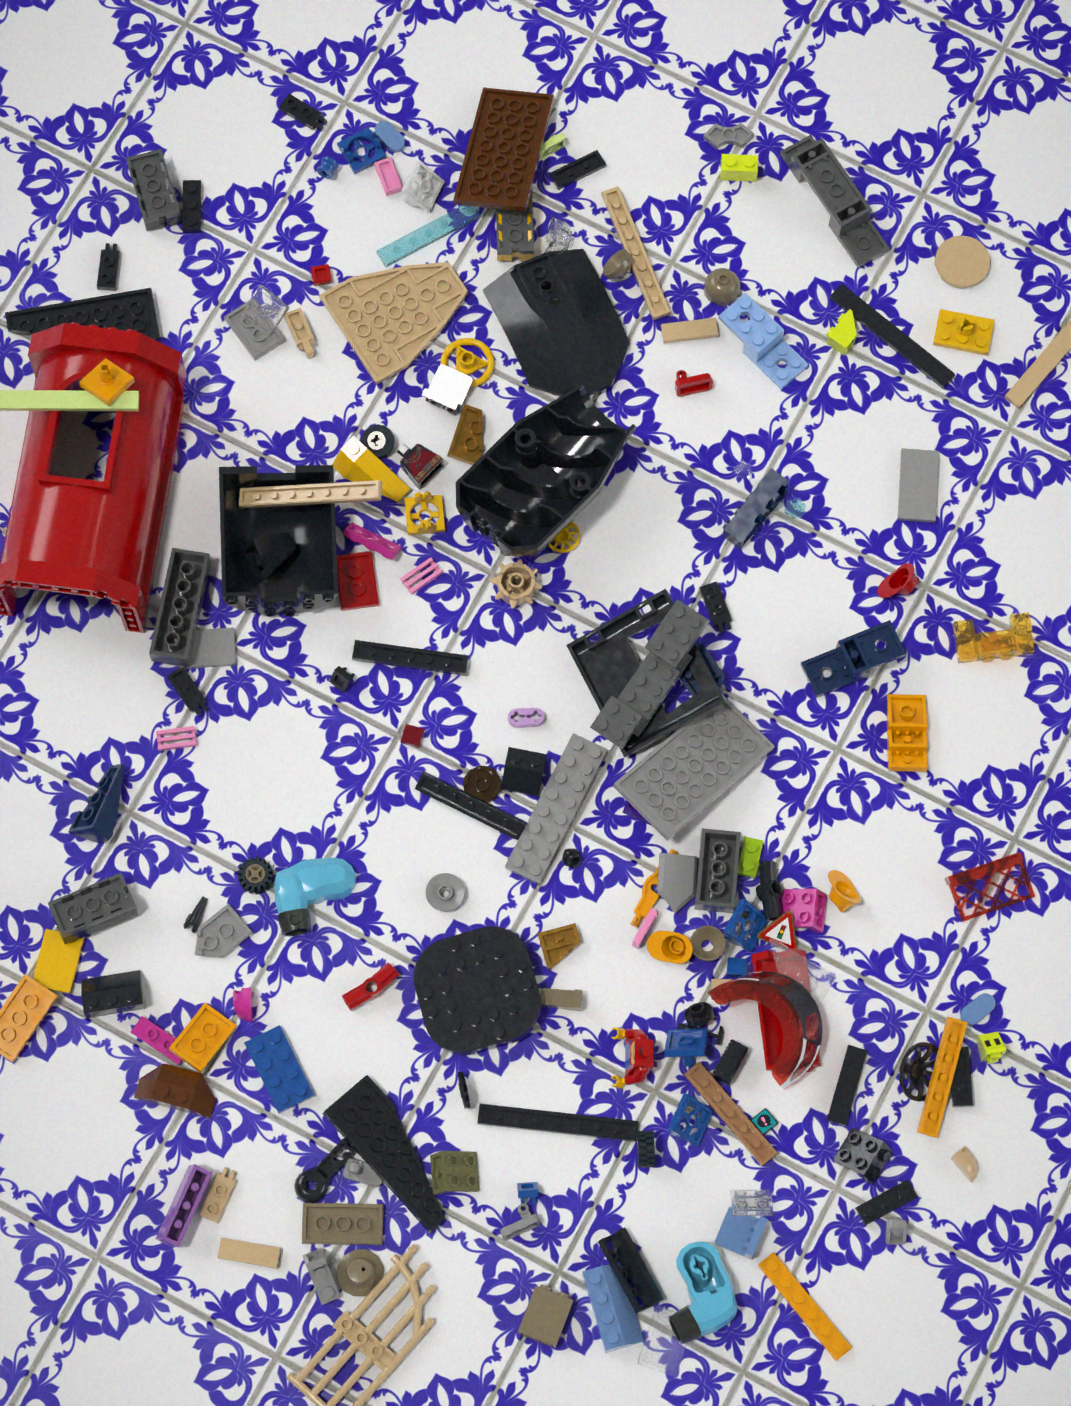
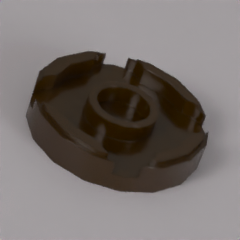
(482, 783)

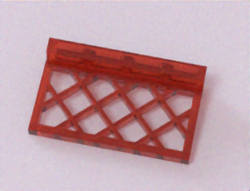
(979, 873)

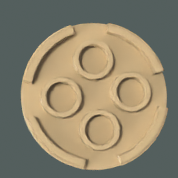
(962, 261)

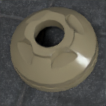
(618, 265)
(711, 934)

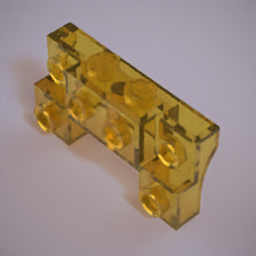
(994, 644)

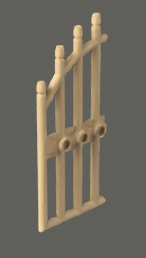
(366, 1342)

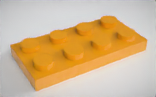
(22, 1015)

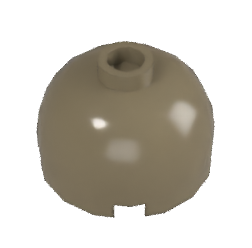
(722, 287)

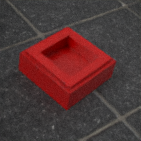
(321, 275)

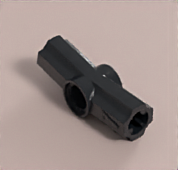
(769, 890)

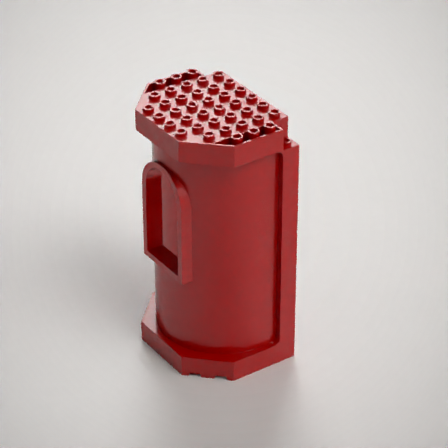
(90, 532)

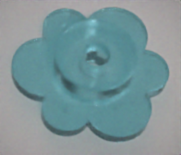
(795, 503)

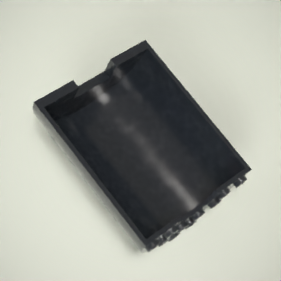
(309, 575)

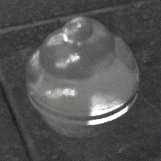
(743, 470)

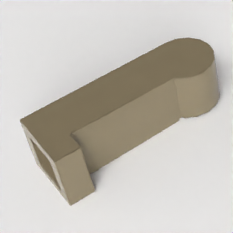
(561, 999)

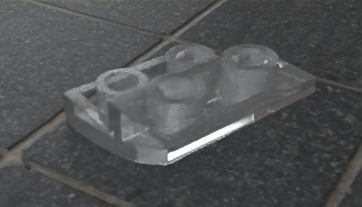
(751, 1202)

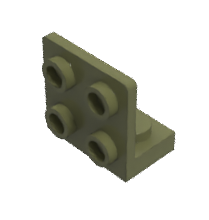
(454, 1172)

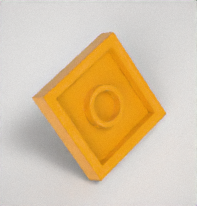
(107, 381)

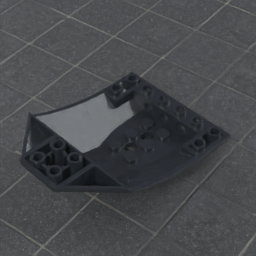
(565, 342)

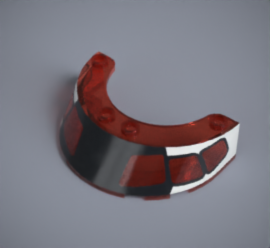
(795, 1012)

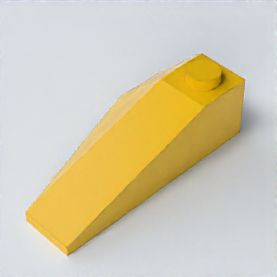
(360, 464)

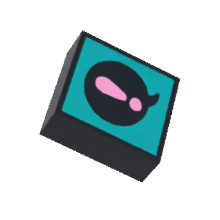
(764, 1121)

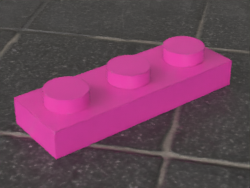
(372, 541)

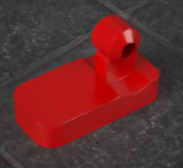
(692, 384)

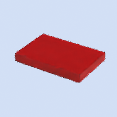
(356, 581)

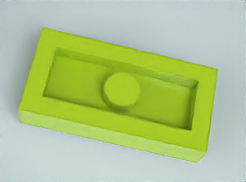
(749, 857)

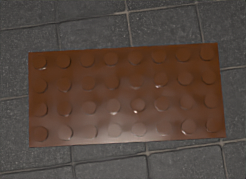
(504, 149)

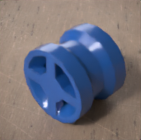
(327, 167)

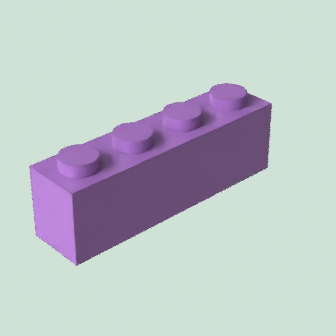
(183, 1206)

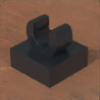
(341, 679)

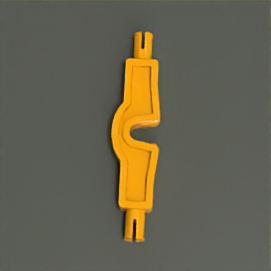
(648, 897)

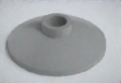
(441, 883)

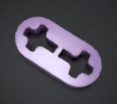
(525, 722)

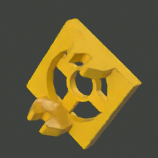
(425, 526)

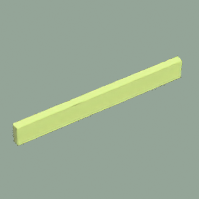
(64, 401)

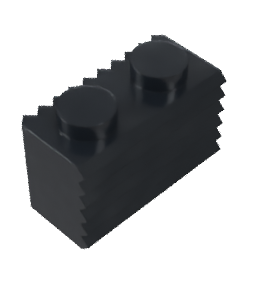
(729, 1062)

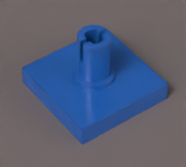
(686, 1044)

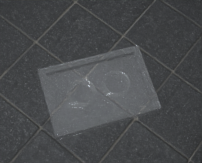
(661, 1348)

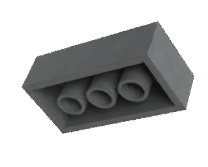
(717, 870)

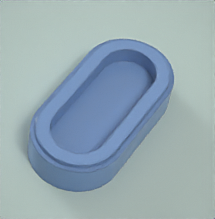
(389, 136)
(978, 1009)

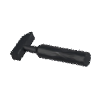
(718, 1036)

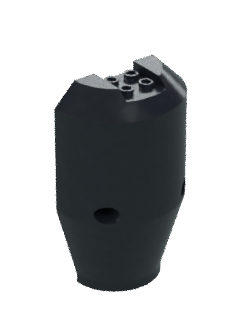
(540, 474)

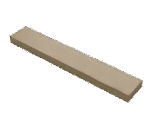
(1040, 368)

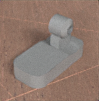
(361, 1172)
(526, 1224)
(896, 1231)

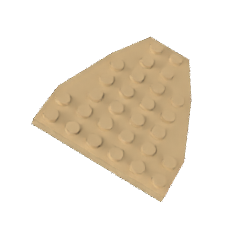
(394, 313)

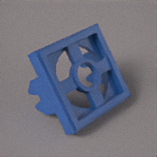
(364, 134)
(754, 913)
(701, 1123)

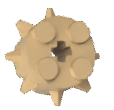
(516, 574)

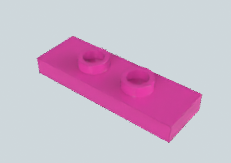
(156, 1038)

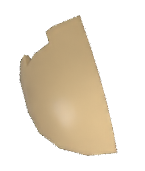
(966, 1163)

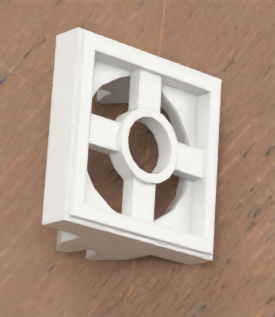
(427, 174)

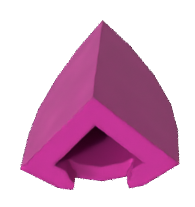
(243, 1004)

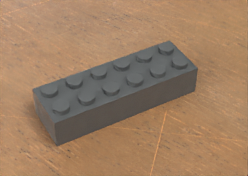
(180, 607)

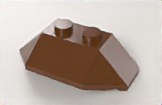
(177, 1090)

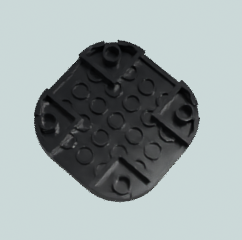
(477, 990)

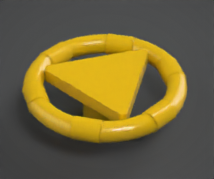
(468, 362)

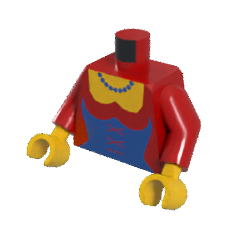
(638, 1056)

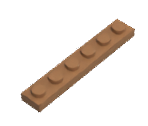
(730, 1114)

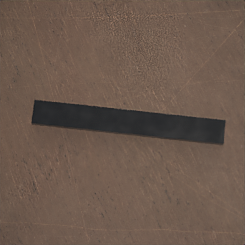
(892, 336)
(557, 1122)

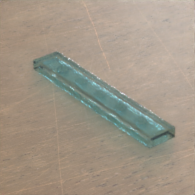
(428, 234)

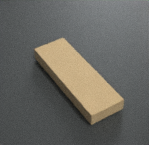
(689, 330)
(249, 1253)

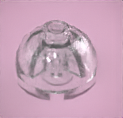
(558, 237)

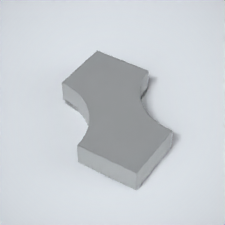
(737, 135)

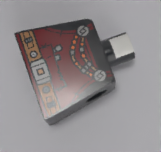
(419, 463)

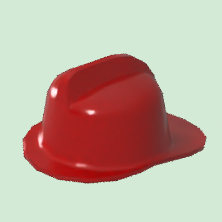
(899, 582)

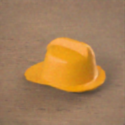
(842, 891)
(669, 947)

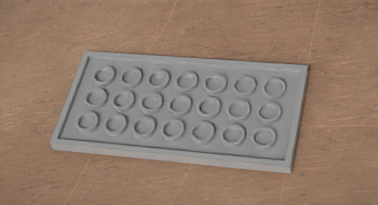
(693, 768)

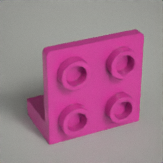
(807, 907)

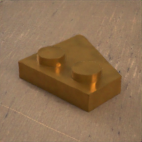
(558, 943)

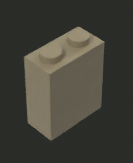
(545, 1316)

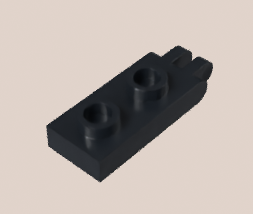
(302, 112)
(108, 268)
(716, 606)
(187, 690)

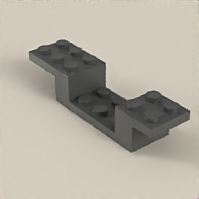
(839, 196)
(654, 677)

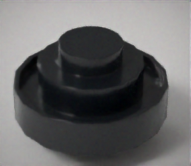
(699, 1014)

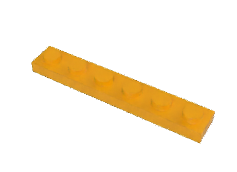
(942, 1077)
(804, 1306)

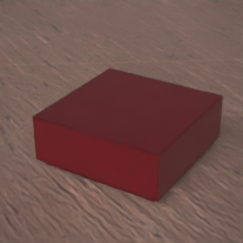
(412, 735)

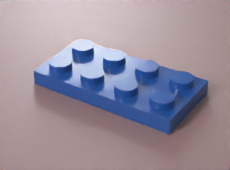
(279, 1069)

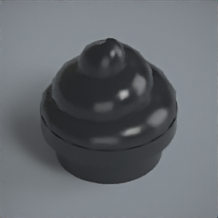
(571, 857)

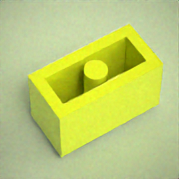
(739, 167)

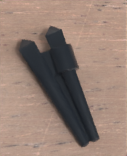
(195, 917)

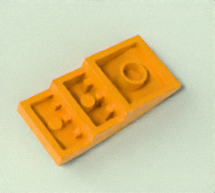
(906, 732)

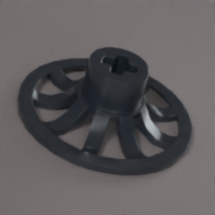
(916, 1070)

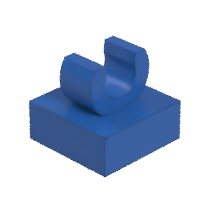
(527, 1190)

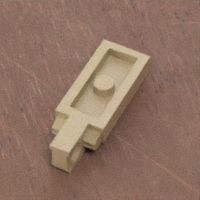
(300, 331)

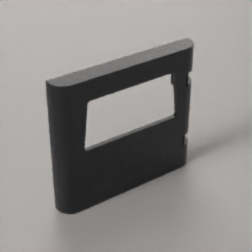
(612, 663)

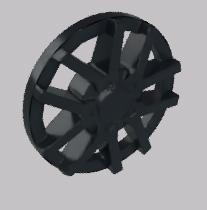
(463, 1090)

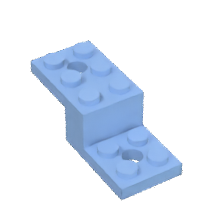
(763, 341)

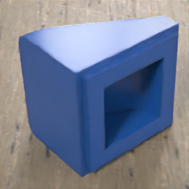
(736, 967)

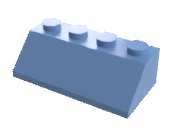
(611, 1309)

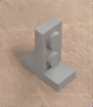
(321, 1276)

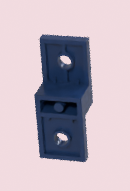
(853, 658)

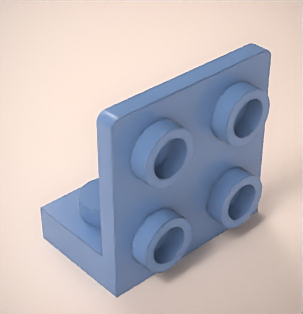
(740, 1233)

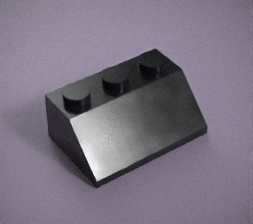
(112, 994)

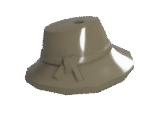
(350, 1273)

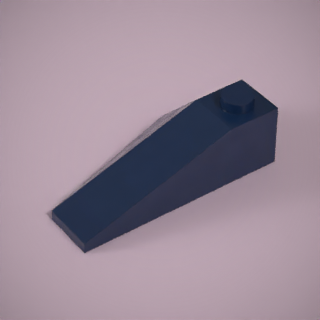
(100, 815)

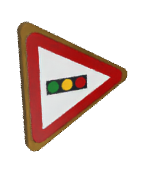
(780, 929)

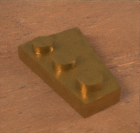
(467, 439)

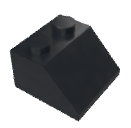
(523, 771)

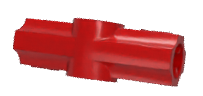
(360, 995)

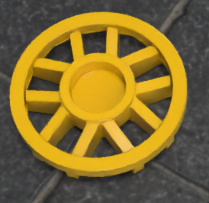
(563, 538)

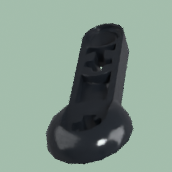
(321, 1174)

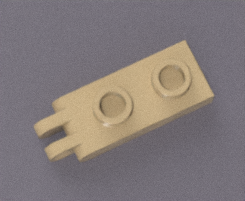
(218, 1196)

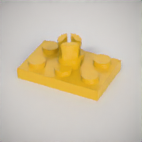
(963, 332)

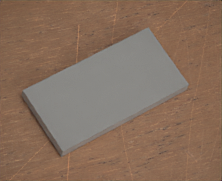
(918, 485)

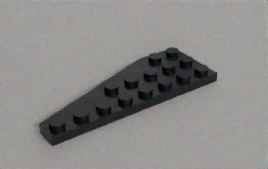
(120, 310)
(375, 1132)

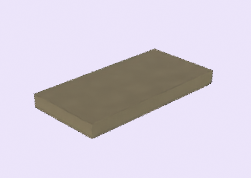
(342, 1224)

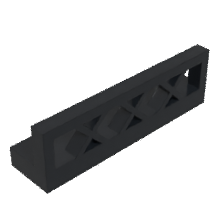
(633, 1269)

